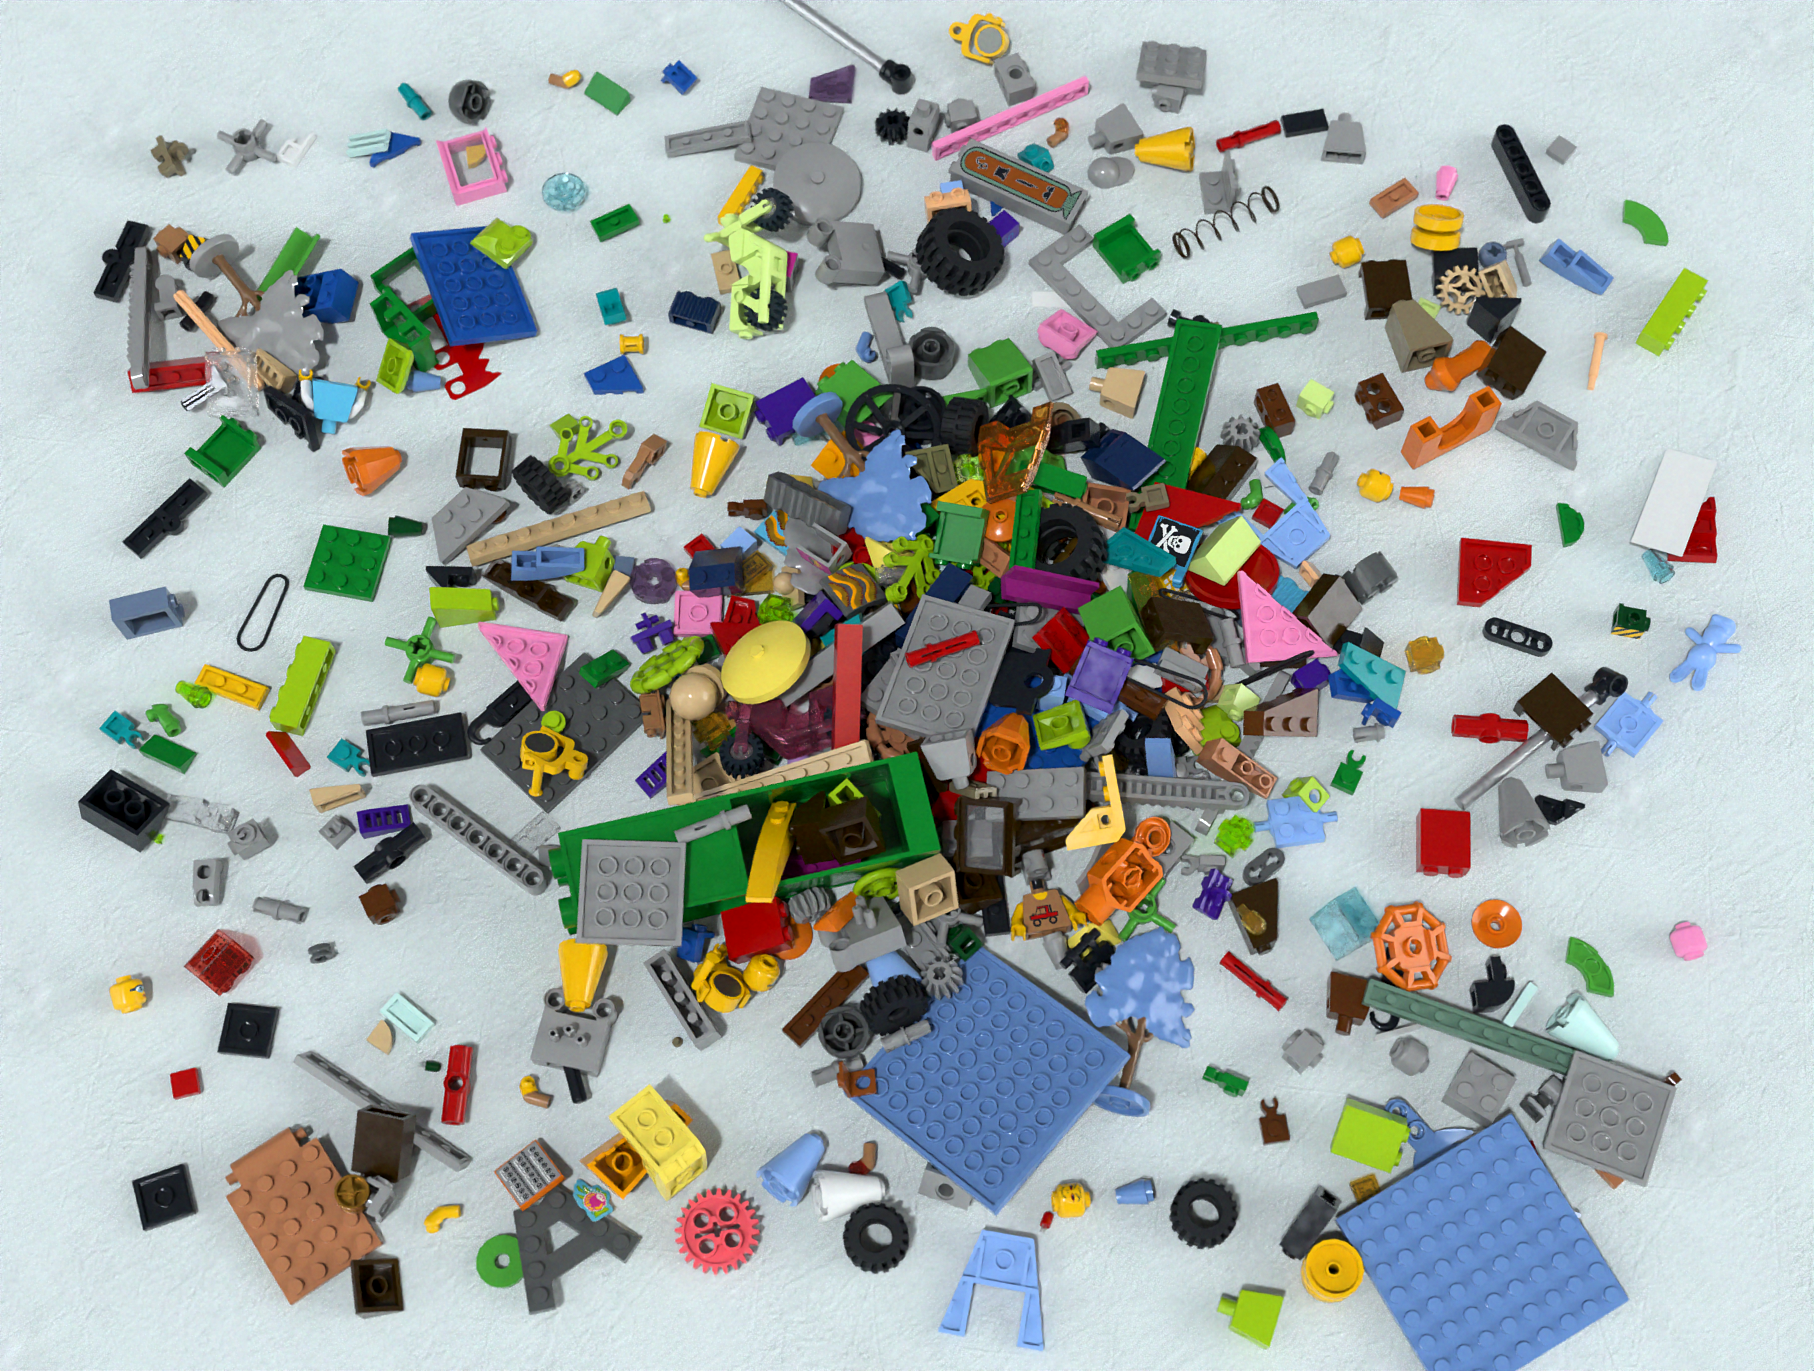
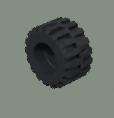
(962, 425)
(1134, 749)
(1215, 1195)
(876, 1215)

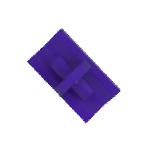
(642, 639)
(1213, 895)

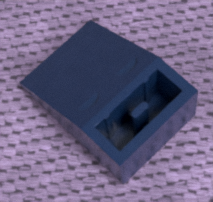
(1121, 460)

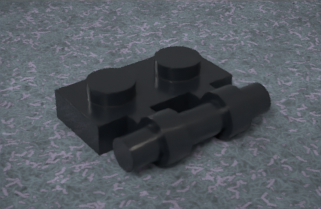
(1084, 971)

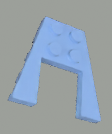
(1298, 531)
(1002, 1263)

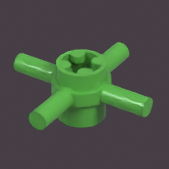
(416, 643)
(1136, 917)

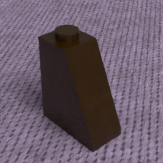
(1264, 900)

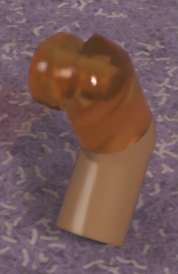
(1060, 134)

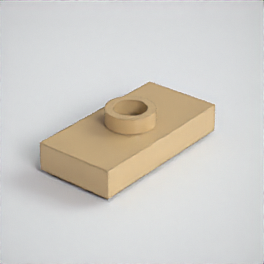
(725, 271)

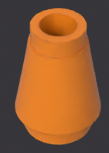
(1419, 496)

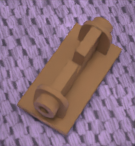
(656, 721)

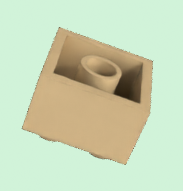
(927, 889)

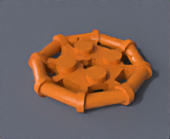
(1399, 950)

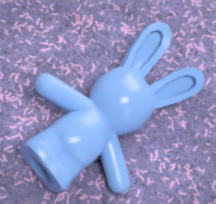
(1703, 655)

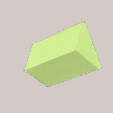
(1225, 551)

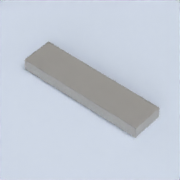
(708, 138)

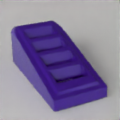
(648, 773)
(373, 814)

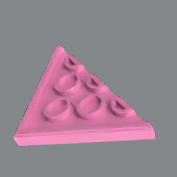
(1271, 629)
(529, 655)

